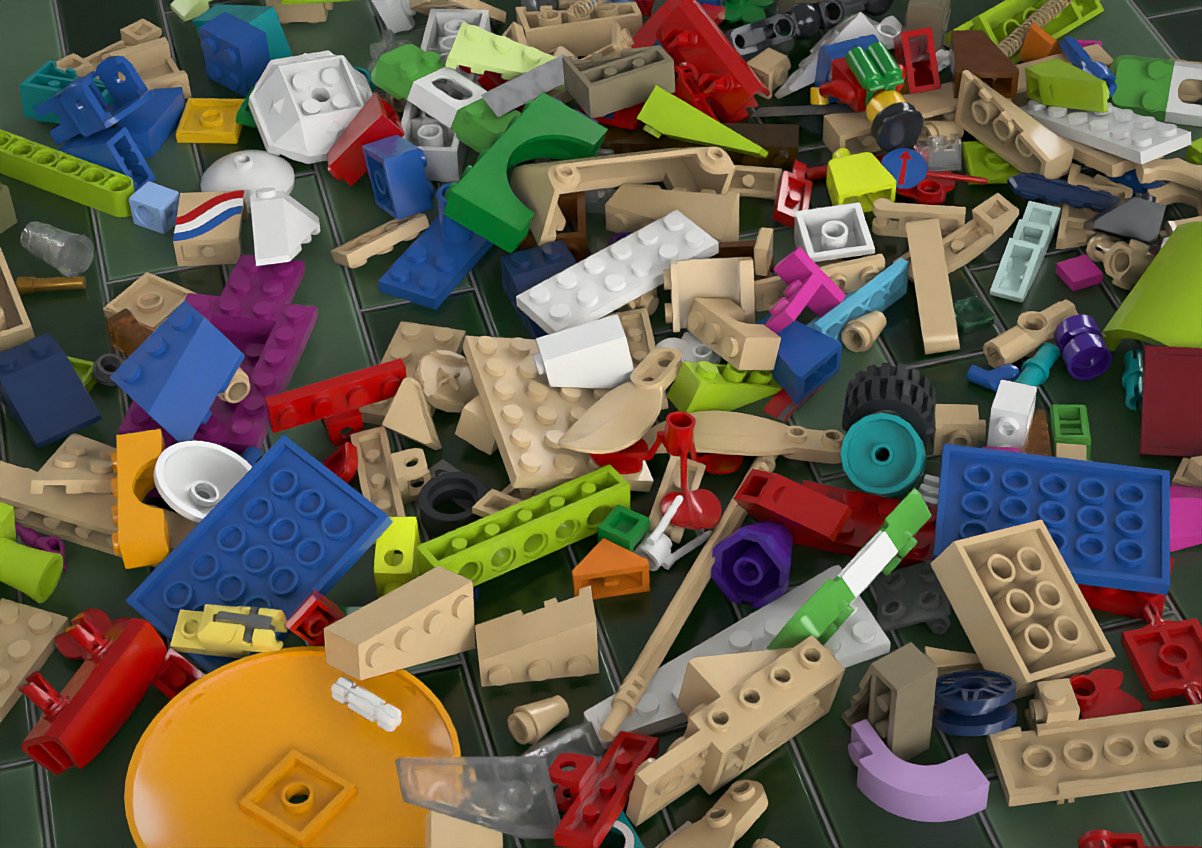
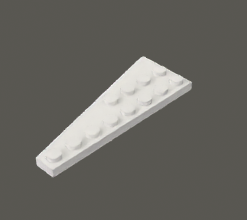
(854, 642)

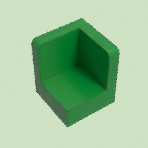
(624, 527)

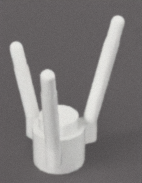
(657, 546)

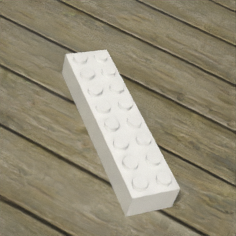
(439, 143)

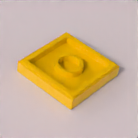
(209, 121)

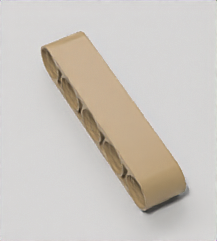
(932, 286)

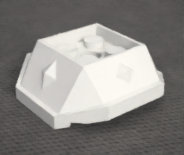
(307, 104)

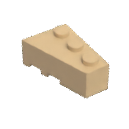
(540, 644)

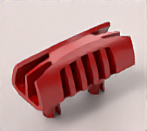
(728, 78)
(98, 695)

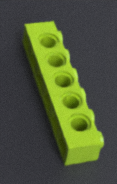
(527, 528)

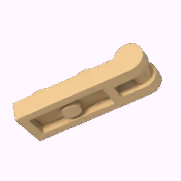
(950, 217)
(671, 483)

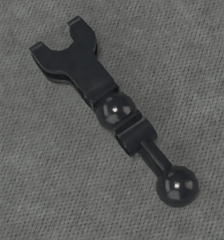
(800, 22)

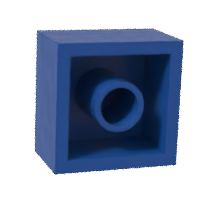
(234, 52)
(398, 176)

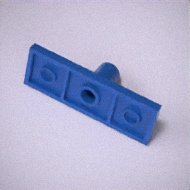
(435, 260)

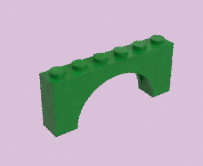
(483, 195)

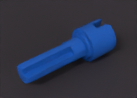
(1081, 60)

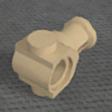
(1121, 260)

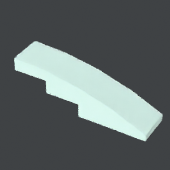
(1025, 251)

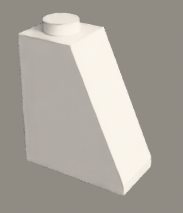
(586, 355)

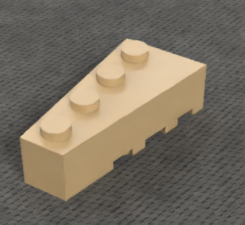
(405, 627)

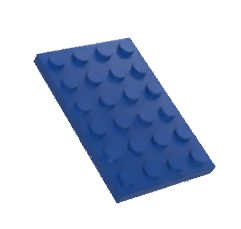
(1101, 516)
(264, 545)

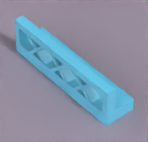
(875, 295)

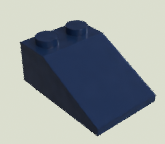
(529, 268)
(44, 391)

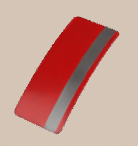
(782, 405)

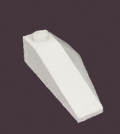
(848, 29)
(280, 226)

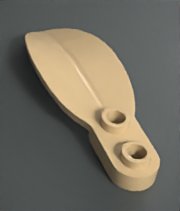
(627, 410)
(756, 436)
(726, 819)

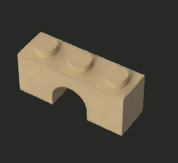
(722, 329)

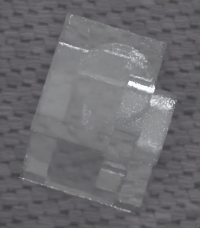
(941, 153)

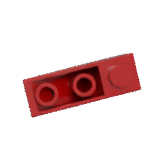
(801, 509)

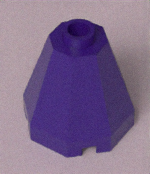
(754, 563)

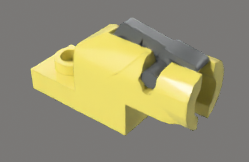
(228, 631)

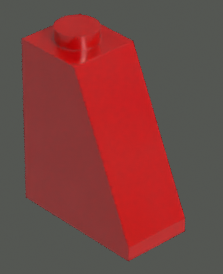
(917, 53)
(372, 123)

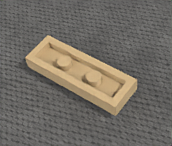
(379, 240)

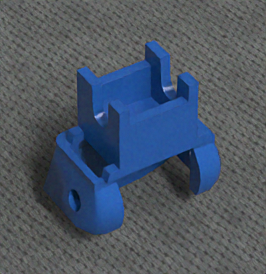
(84, 107)

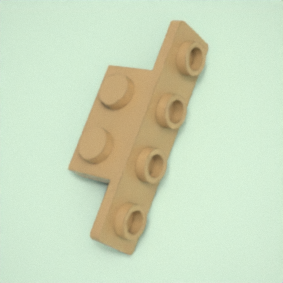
(847, 275)

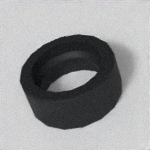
(446, 487)

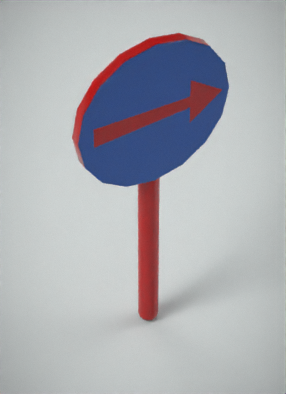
(910, 168)

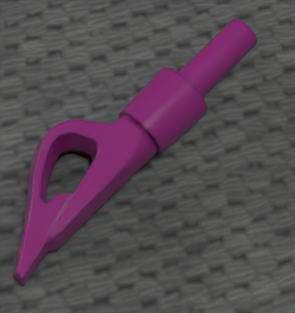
(34, 540)

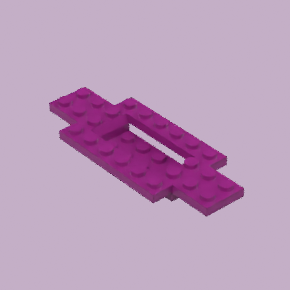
(271, 334)

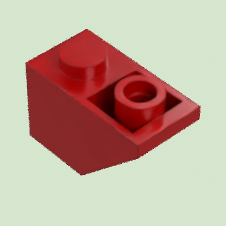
(312, 617)

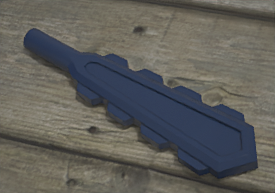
(1057, 191)

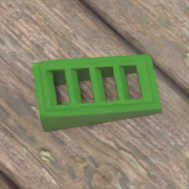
(1070, 426)

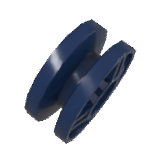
(974, 703)

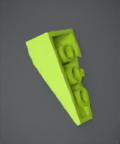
(683, 122)

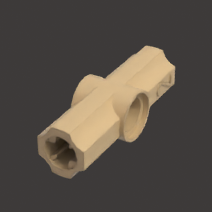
(1027, 336)

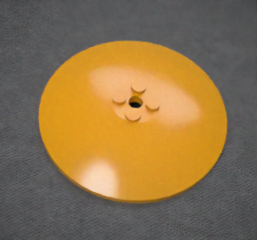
(266, 730)

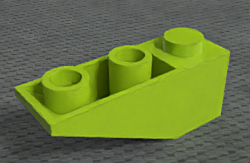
(1066, 86)
(719, 387)

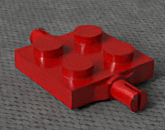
(1166, 656)

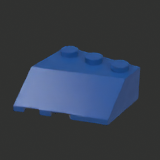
(180, 371)

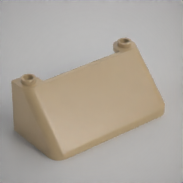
(541, 183)

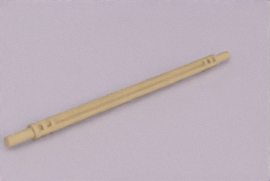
(669, 626)

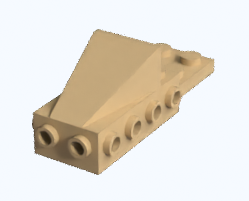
(736, 716)

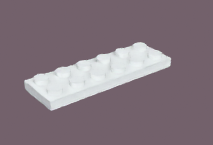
(1114, 132)
(615, 274)

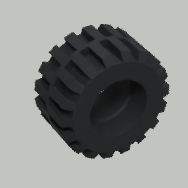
(892, 390)

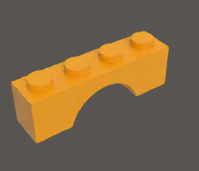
(142, 530)

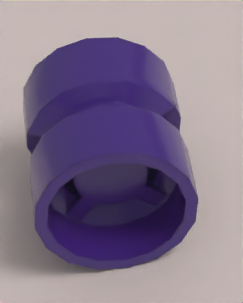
(1082, 347)

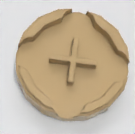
(446, 380)

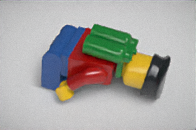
(868, 81)

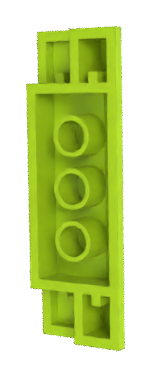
(1009, 14)

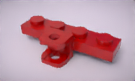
(336, 400)
(598, 791)

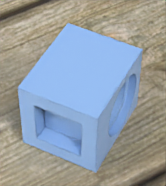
(155, 207)

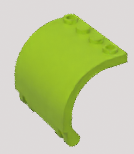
(1167, 298)

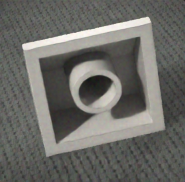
(833, 232)

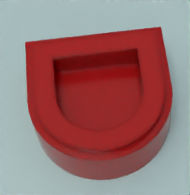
(343, 461)

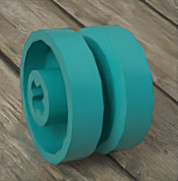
(868, 439)

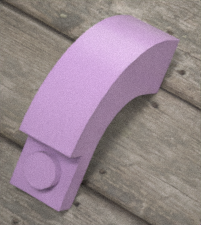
(913, 790)

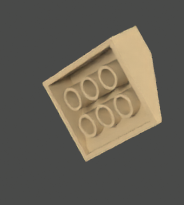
(1021, 606)

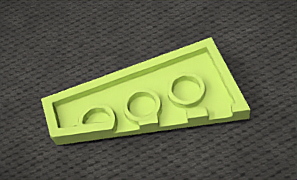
(494, 53)

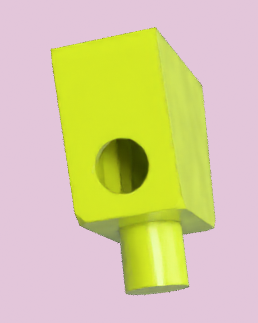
(858, 179)
(396, 569)

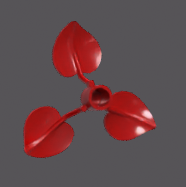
(700, 506)

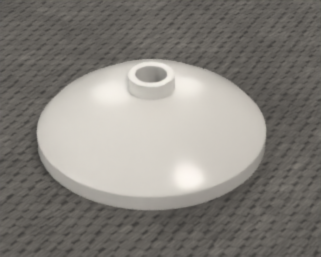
(249, 172)
(197, 476)

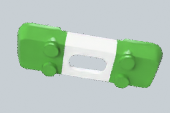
(409, 75)
(1151, 88)
(831, 602)

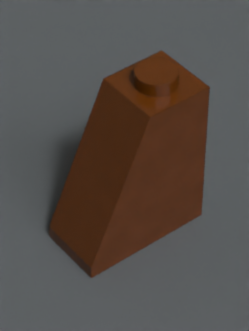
(979, 54)

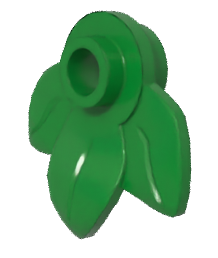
(745, 10)

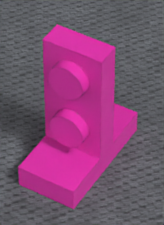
(806, 286)

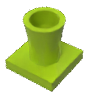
(24, 567)

